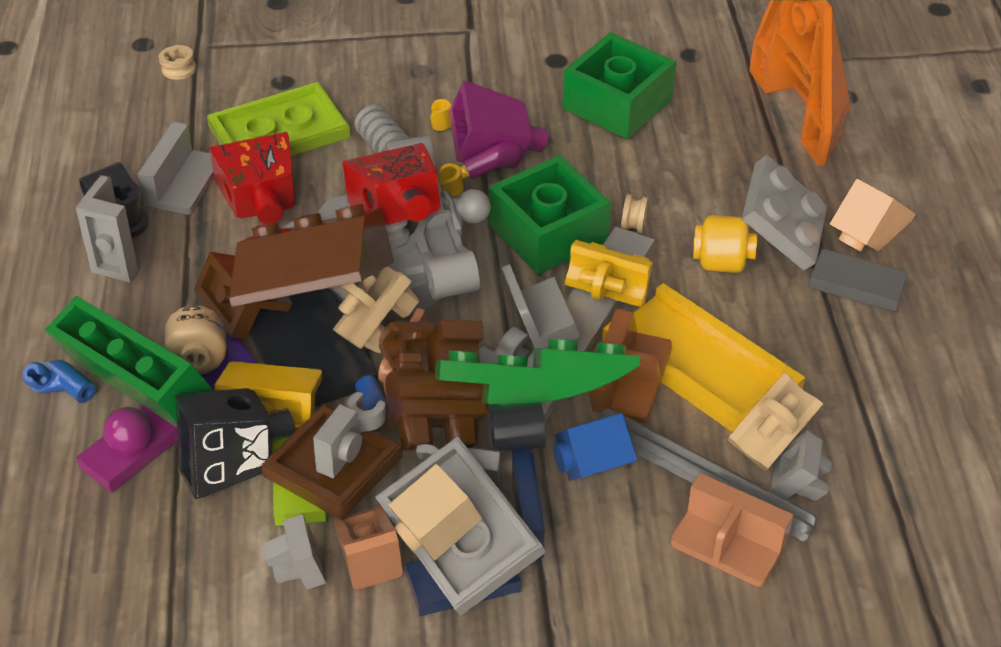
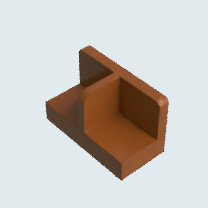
(636, 390)

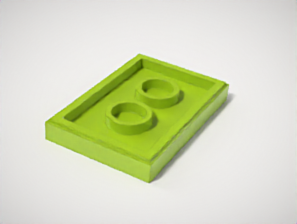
(302, 112)

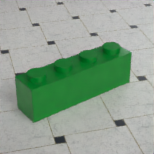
(124, 358)

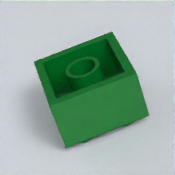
(618, 85)
(546, 211)

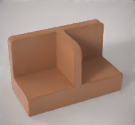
(732, 530)

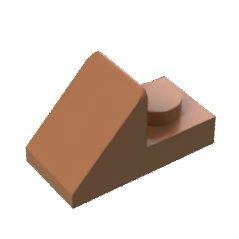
(369, 547)

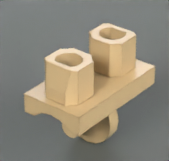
(370, 303)
(774, 422)

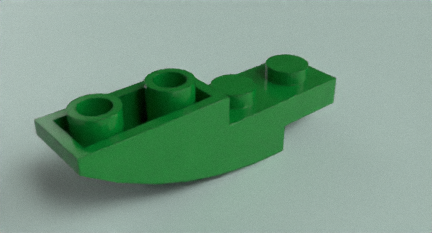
(555, 374)

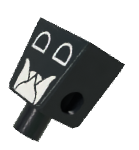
(225, 437)

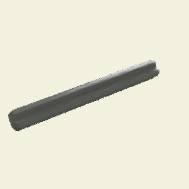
(689, 464)

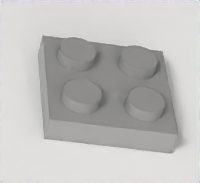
(785, 212)

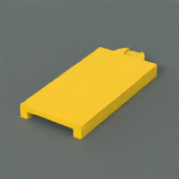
(709, 359)

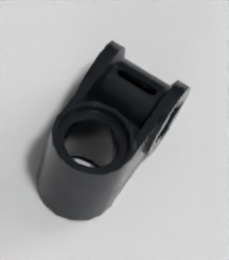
(125, 191)

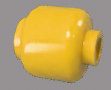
(724, 244)

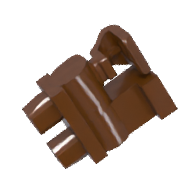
(415, 395)

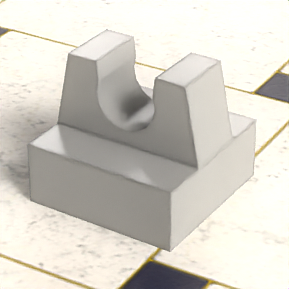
(800, 468)
(295, 554)

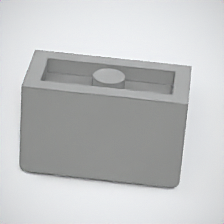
(174, 173)
(106, 232)
(542, 310)

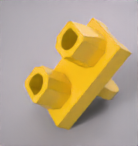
(608, 273)

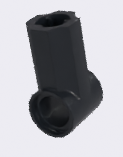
(517, 427)

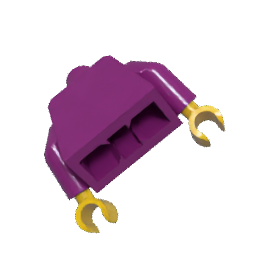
(486, 132)

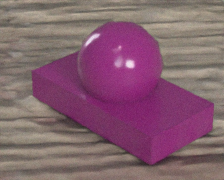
(128, 444)

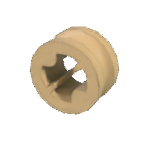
(177, 62)
(635, 213)

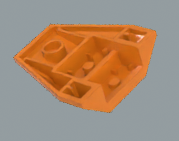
(802, 51)

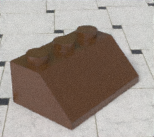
(310, 255)

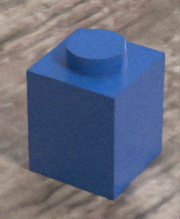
(594, 447)

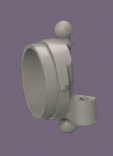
(435, 251)

